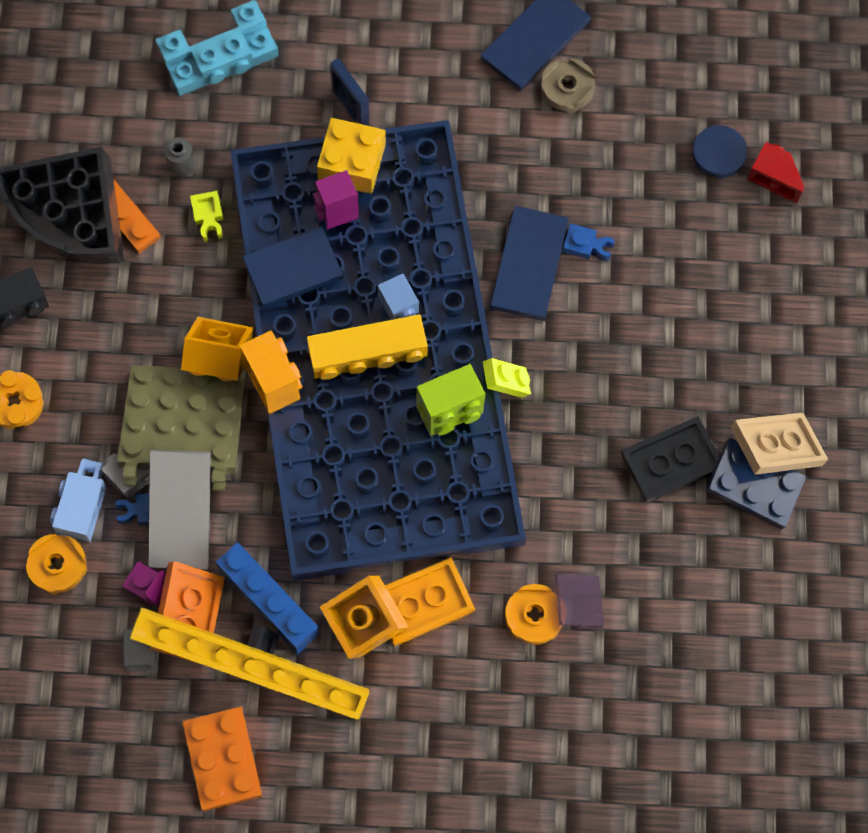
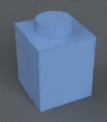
(398, 298)

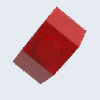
(777, 172)

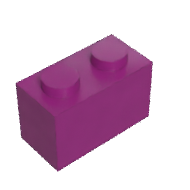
(336, 200)

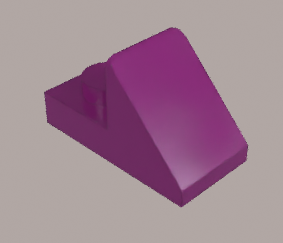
(145, 584)

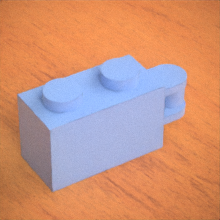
(79, 502)

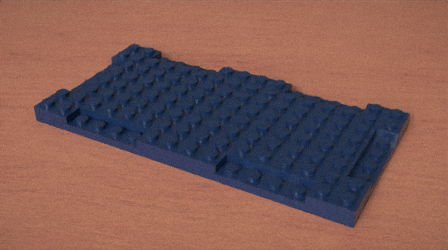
(353, 453)

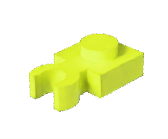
(206, 212)

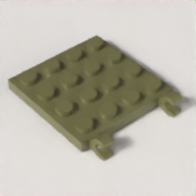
(180, 413)

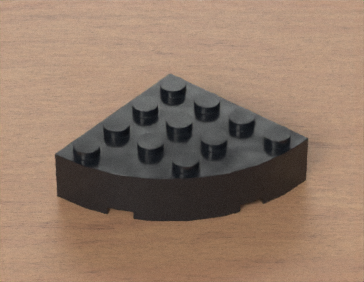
(67, 204)

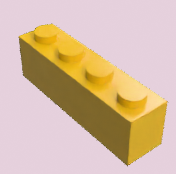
(367, 347)

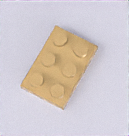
(778, 443)

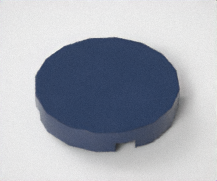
(719, 151)

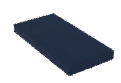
(534, 40)
(529, 263)

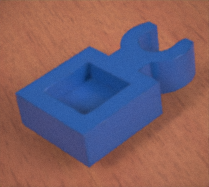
(583, 242)
(135, 510)

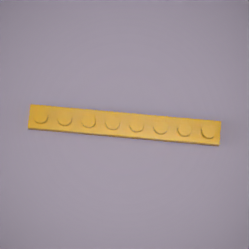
(249, 663)

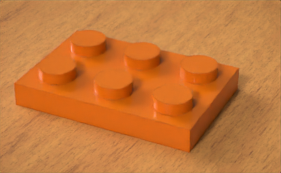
(190, 597)
(222, 759)

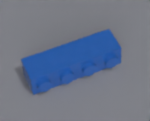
(267, 598)

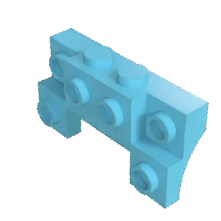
(220, 55)

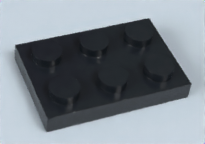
(671, 459)

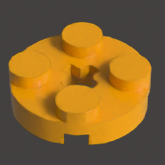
(29, 395)
(56, 580)
(523, 627)

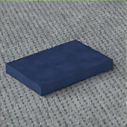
(292, 267)

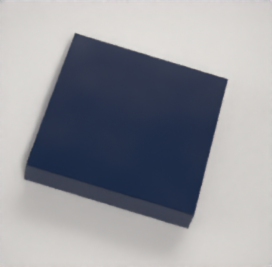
(349, 93)

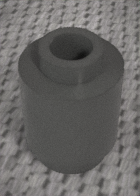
(179, 156)

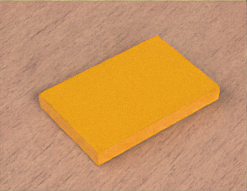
(430, 599)

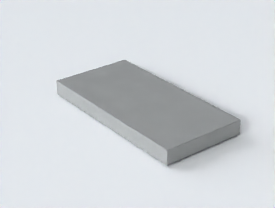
(179, 508)

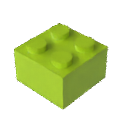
(450, 400)

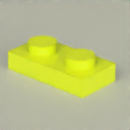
(506, 378)

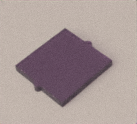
(579, 600)

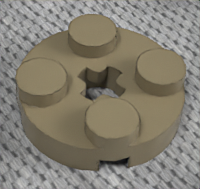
(568, 99)

